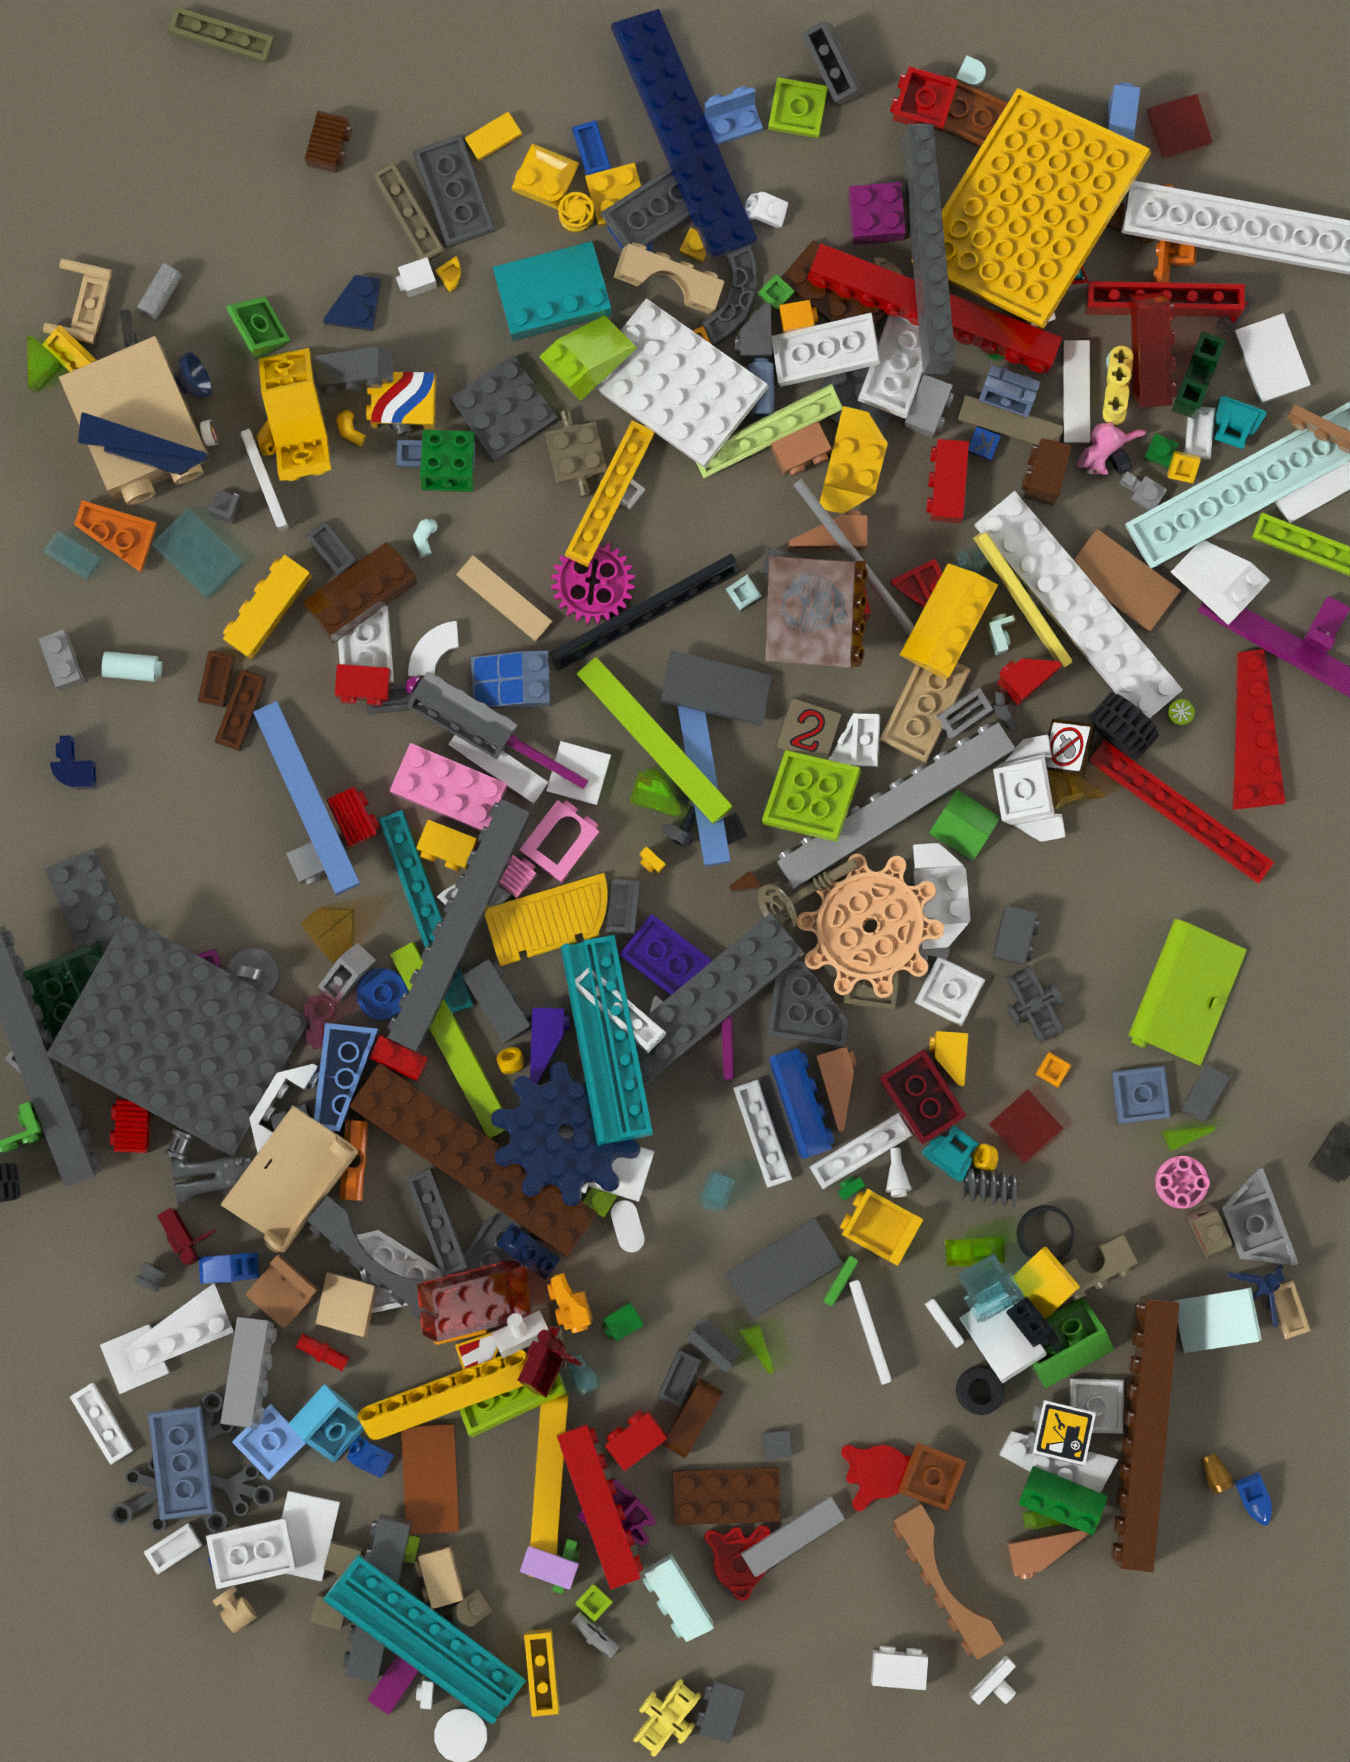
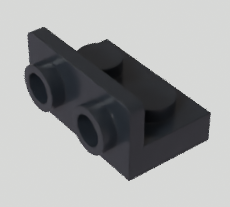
(1033, 1325)

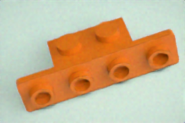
(1172, 254)

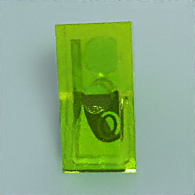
(654, 794)
(973, 1250)

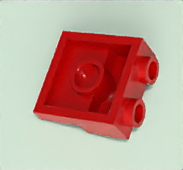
(923, 98)

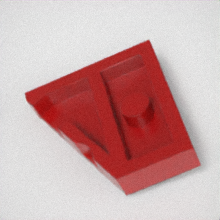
(918, 582)

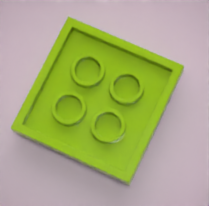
(811, 796)

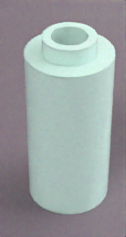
(131, 666)

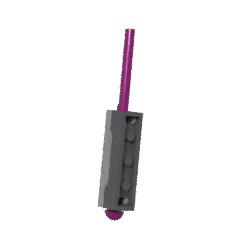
(475, 722)

